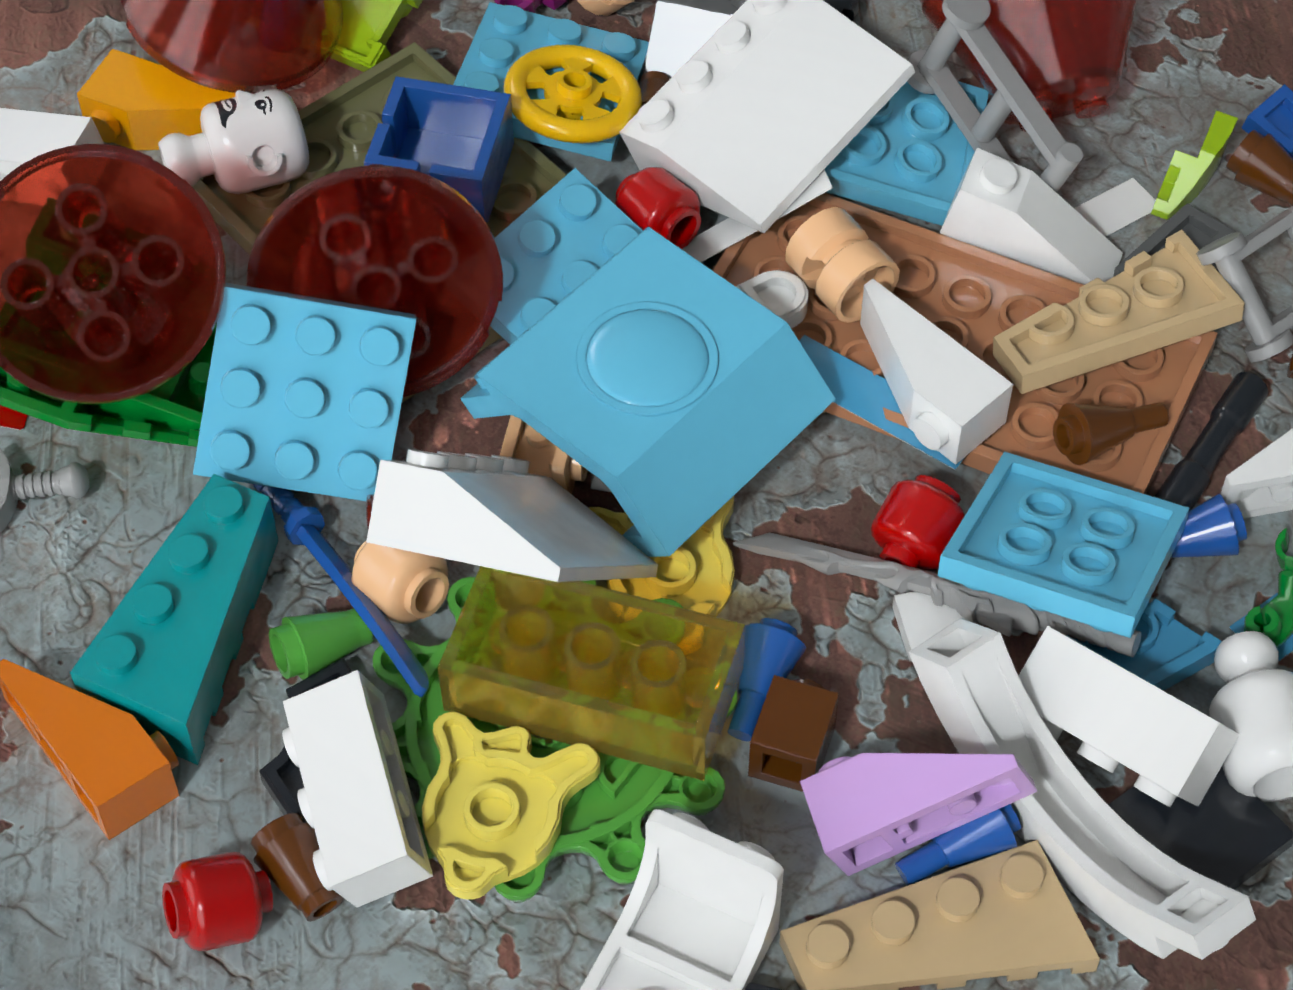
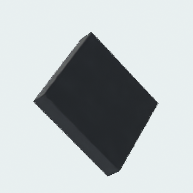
(1221, 839)

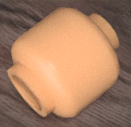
(400, 581)

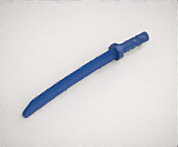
(304, 527)

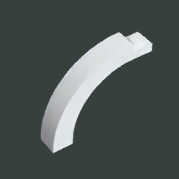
(1083, 838)

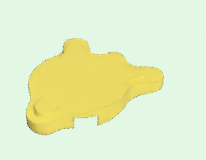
(695, 575)
(495, 805)

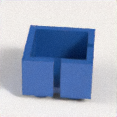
(447, 134)

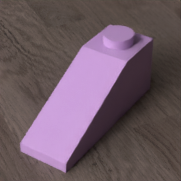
(894, 801)

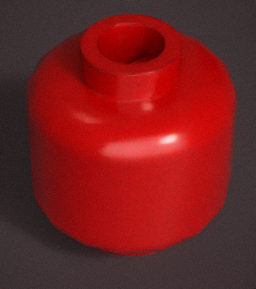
(662, 203)
(917, 522)
(216, 901)

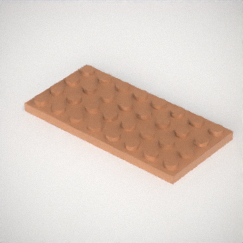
(972, 300)

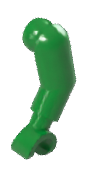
(1276, 616)

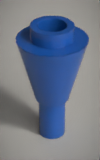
(1212, 530)
(768, 651)
(966, 843)

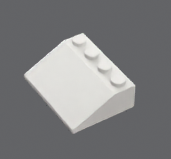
(766, 106)
(497, 518)

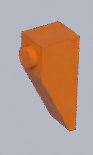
(95, 748)

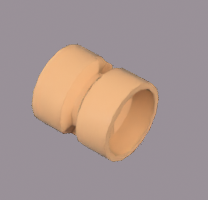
(838, 260)

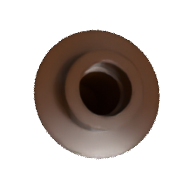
(1091, 430)

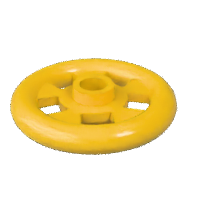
(572, 93)

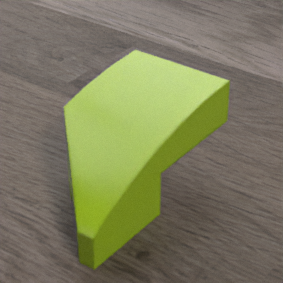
(1191, 174)

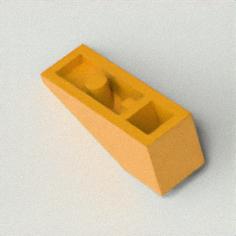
(143, 101)

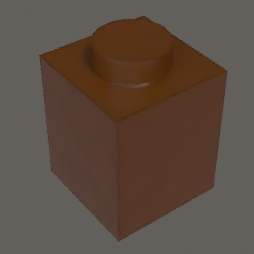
(792, 732)

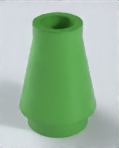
(316, 641)

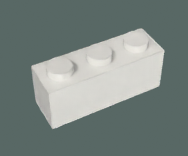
(1125, 720)
(355, 790)

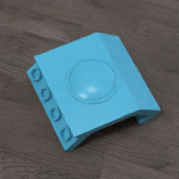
(658, 387)

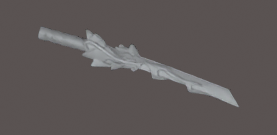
(972, 605)

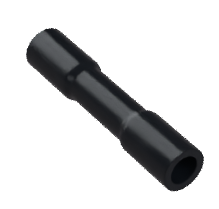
(1227, 420)

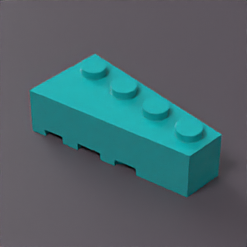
(185, 618)

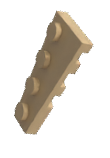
(1133, 313)
(956, 927)

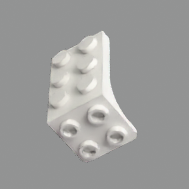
(694, 913)

